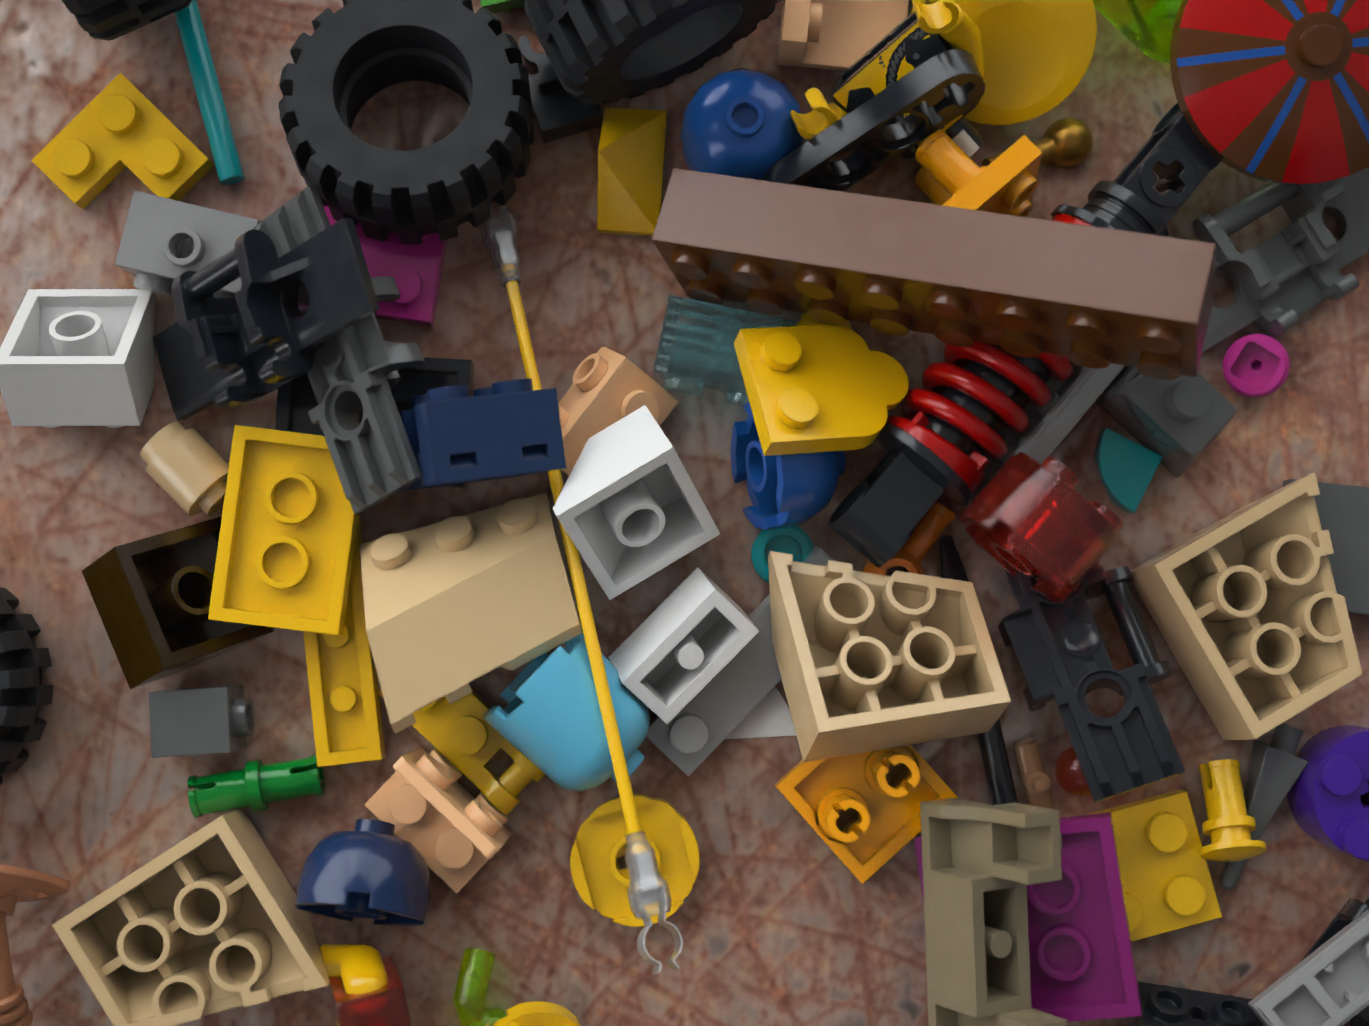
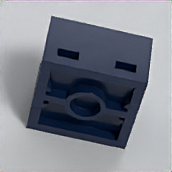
(485, 436)

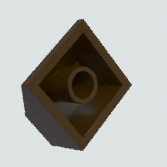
(158, 603)

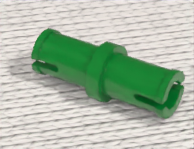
(255, 786)

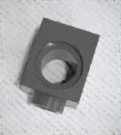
(199, 720)

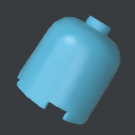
(559, 720)

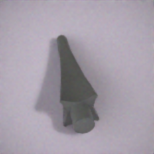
(1270, 778)

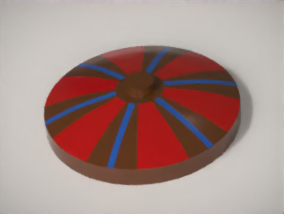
(1276, 85)

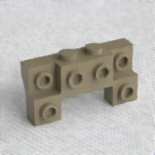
(977, 908)

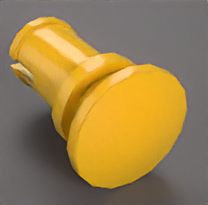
(1227, 814)

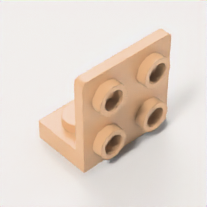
(834, 31)
(440, 816)

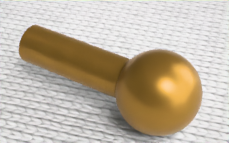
(1064, 144)

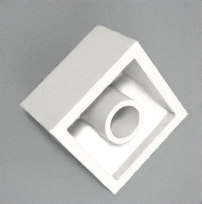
(80, 358)
(632, 504)

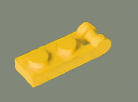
(470, 743)

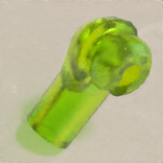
(473, 987)

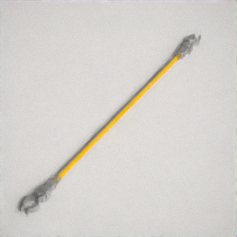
(647, 889)

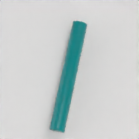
(209, 95)

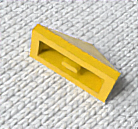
(630, 170)

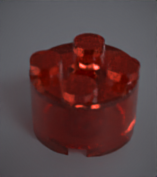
(1041, 525)

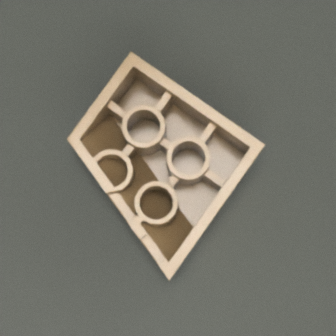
(464, 601)
(1255, 612)
(880, 657)
(195, 932)

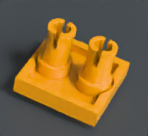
(957, 181)
(864, 802)

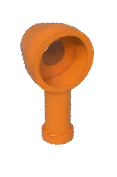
(919, 542)

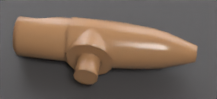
(1033, 773)

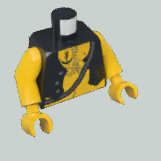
(911, 43)

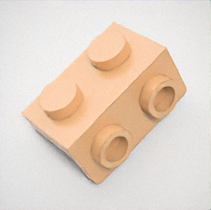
(602, 393)

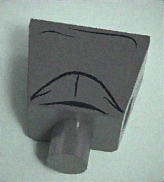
(1168, 415)

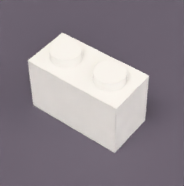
(682, 645)

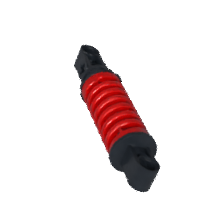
(944, 423)

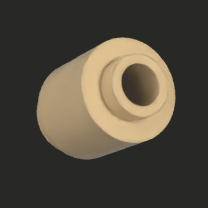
(187, 468)

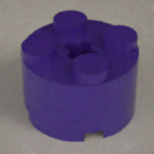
(1330, 787)

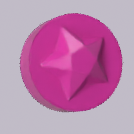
(1256, 365)

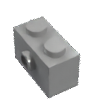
(176, 237)

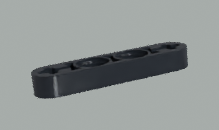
(946, 83)

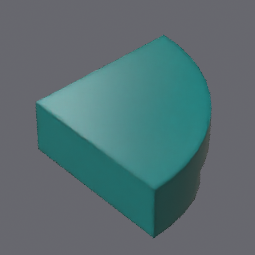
(1124, 468)

